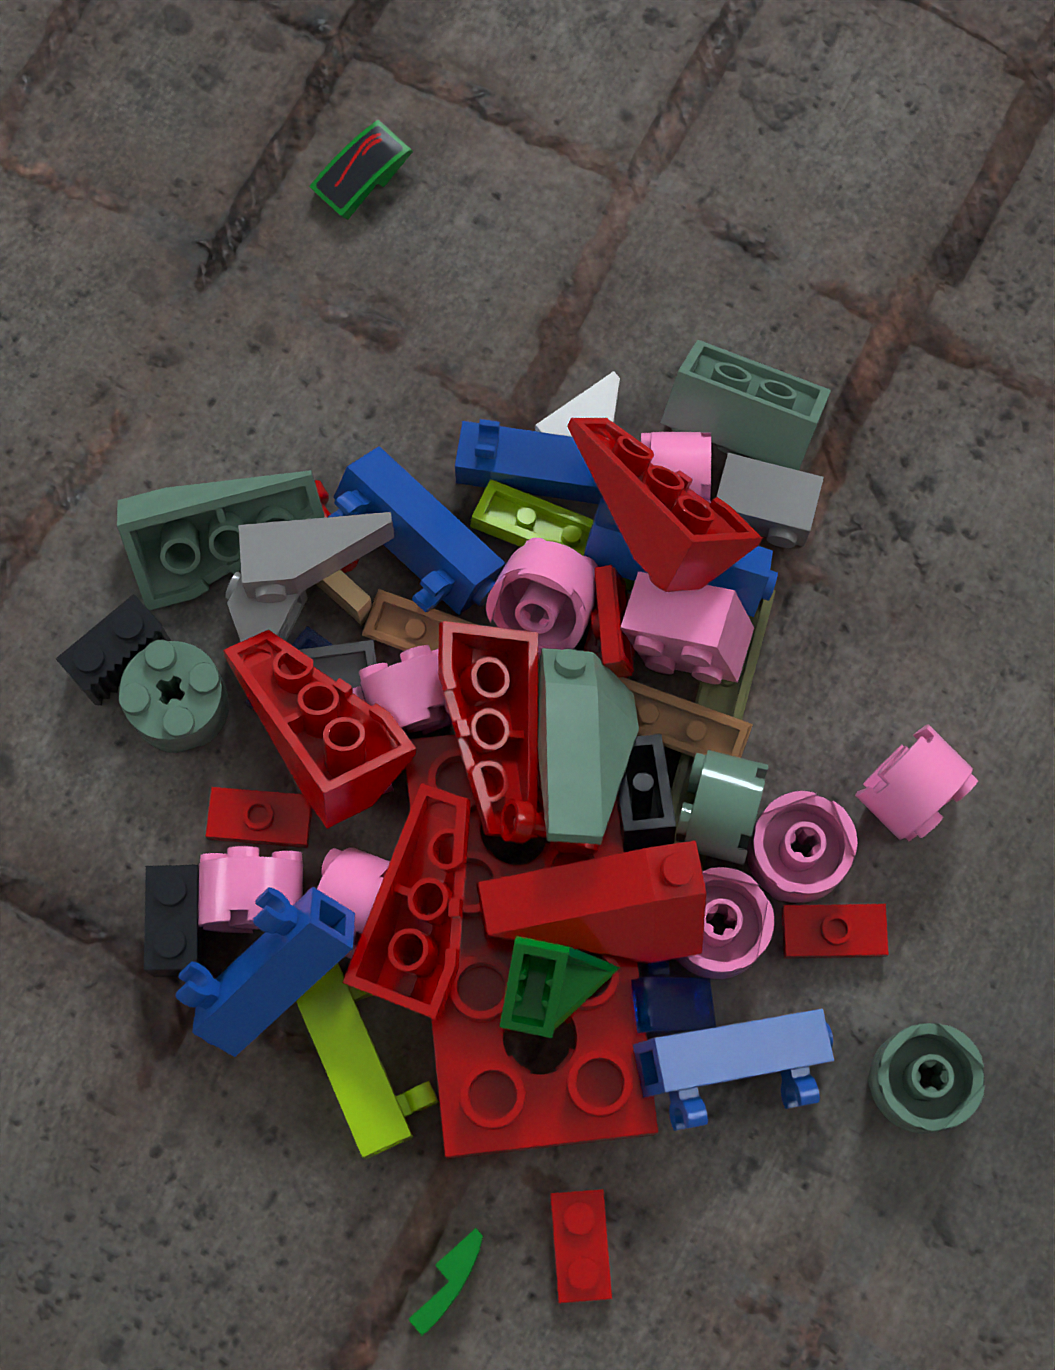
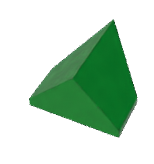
(549, 985)

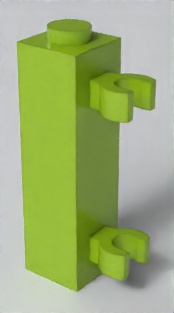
(355, 1067)

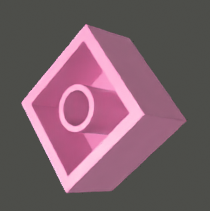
(688, 630)

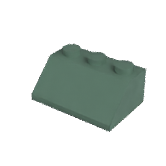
(745, 406)

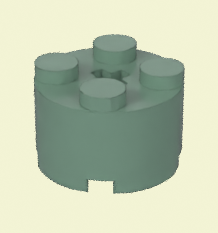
(166, 669)
(724, 805)
(956, 1078)

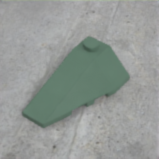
(190, 533)
(582, 742)

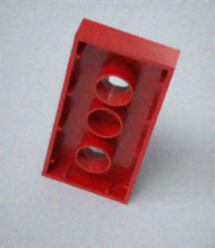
(486, 1096)

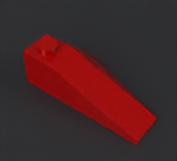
(664, 522)
(493, 706)
(327, 735)
(618, 905)
(416, 920)

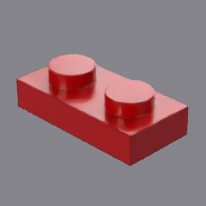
(581, 1246)

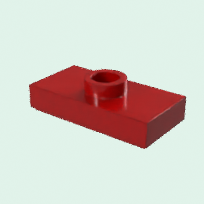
(608, 620)
(259, 817)
(834, 931)

